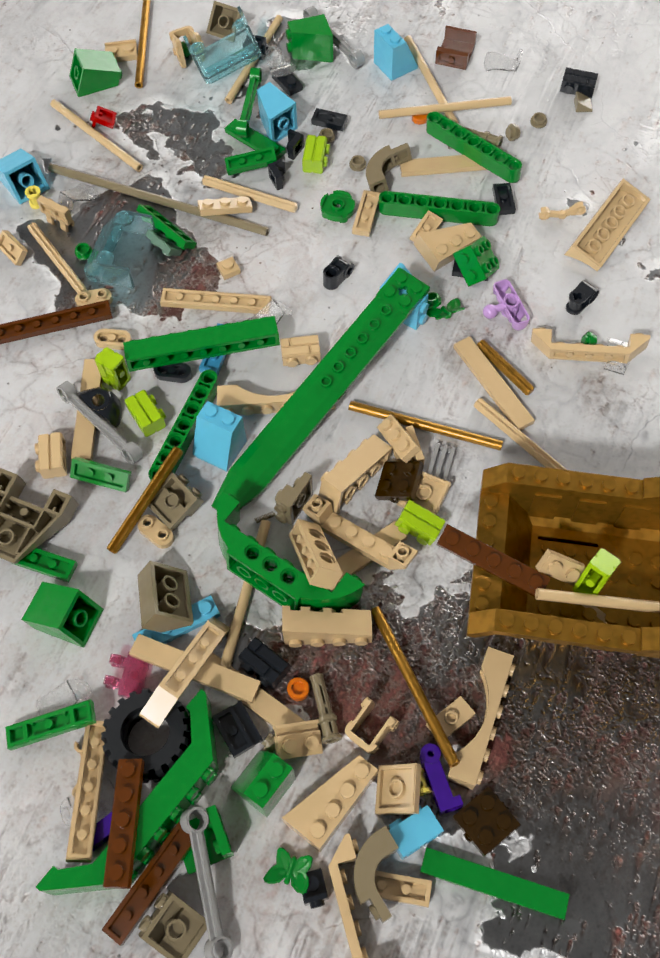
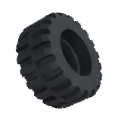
(121, 724)

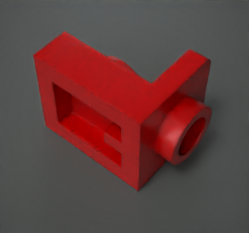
(103, 116)

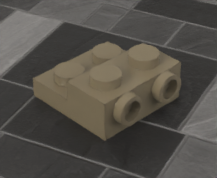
(292, 499)
(175, 500)
(172, 927)

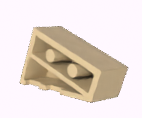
(440, 244)

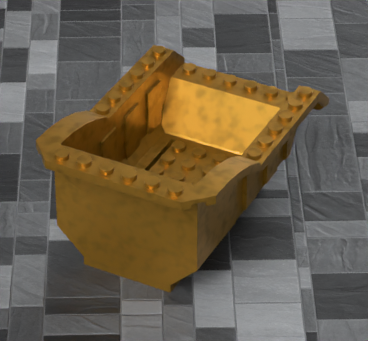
(575, 515)

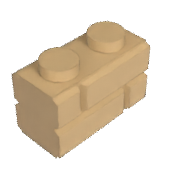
(300, 350)
(51, 455)

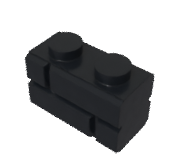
(578, 81)
(263, 663)

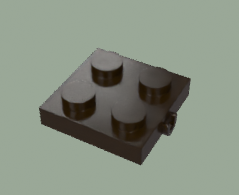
(399, 481)
(486, 821)

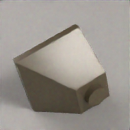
(222, 19)

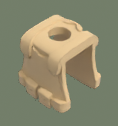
(177, 46)
(390, 725)

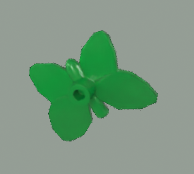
(452, 307)
(290, 869)

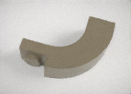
(384, 161)
(372, 853)

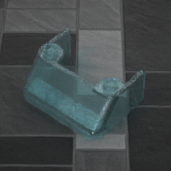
(227, 53)
(101, 260)

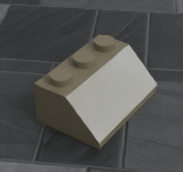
(164, 597)

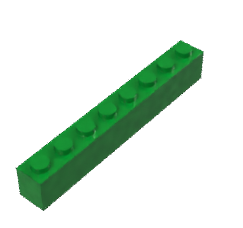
(201, 343)

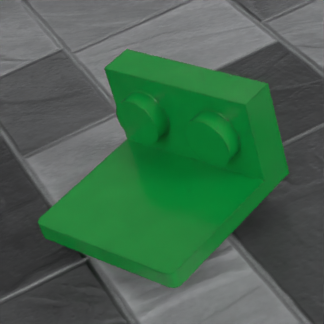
(216, 840)

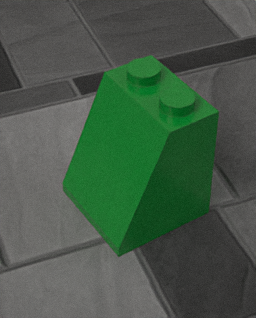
(310, 39)
(93, 71)
(63, 613)
(264, 781)

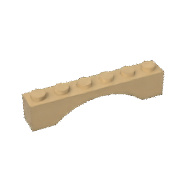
(248, 403)
(494, 674)

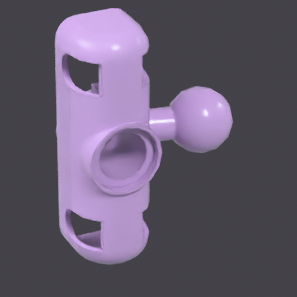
(509, 305)

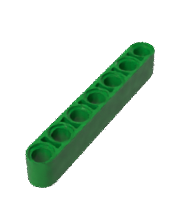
(473, 147)
(449, 209)
(187, 420)

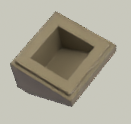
(582, 103)

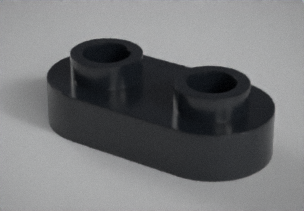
(173, 372)

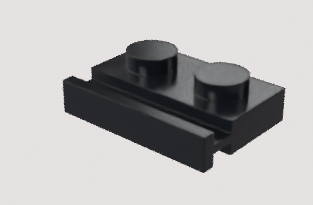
(237, 729)

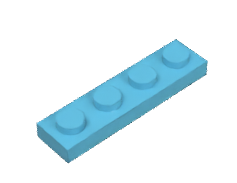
(202, 612)

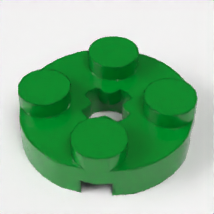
(337, 214)

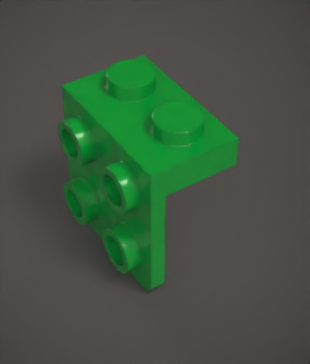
(476, 261)

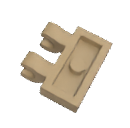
(55, 211)

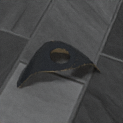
(110, 409)

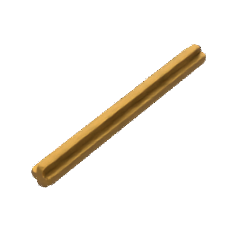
(144, 500)

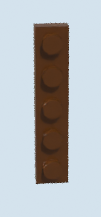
(492, 560)
(124, 824)
(148, 886)

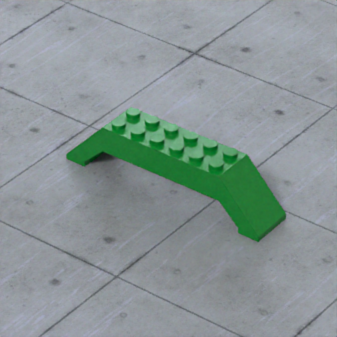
(159, 810)

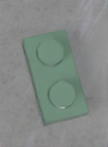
(168, 246)

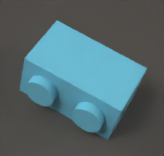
(415, 831)

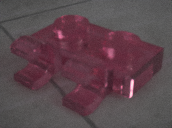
(133, 675)

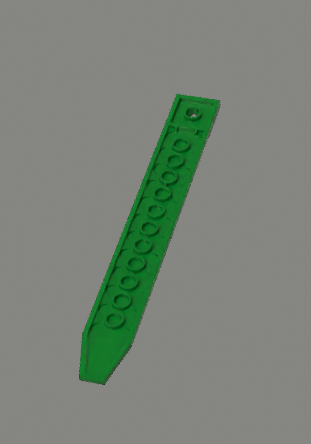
(322, 388)

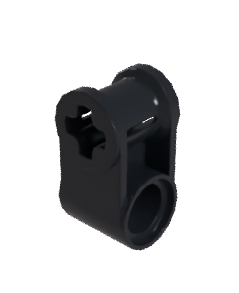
(336, 273)
(581, 297)

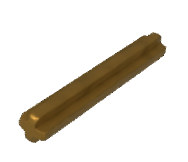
(508, 370)

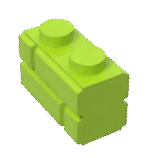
(315, 153)
(112, 368)
(145, 412)
(419, 523)
(597, 573)

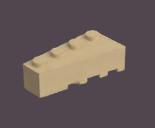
(354, 471)
(326, 627)
(328, 806)

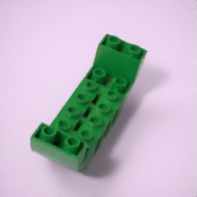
(271, 574)

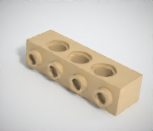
(315, 555)

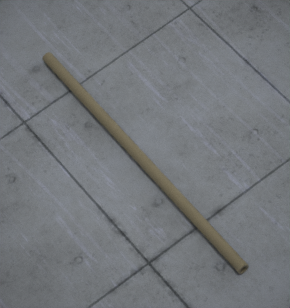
(188, 208)

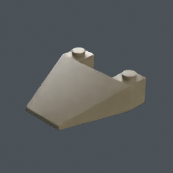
(27, 525)

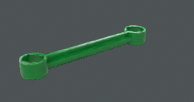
(242, 125)

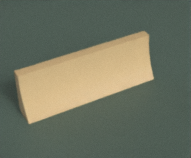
(608, 225)

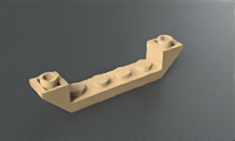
(581, 352)
(357, 538)
(183, 671)
(346, 854)

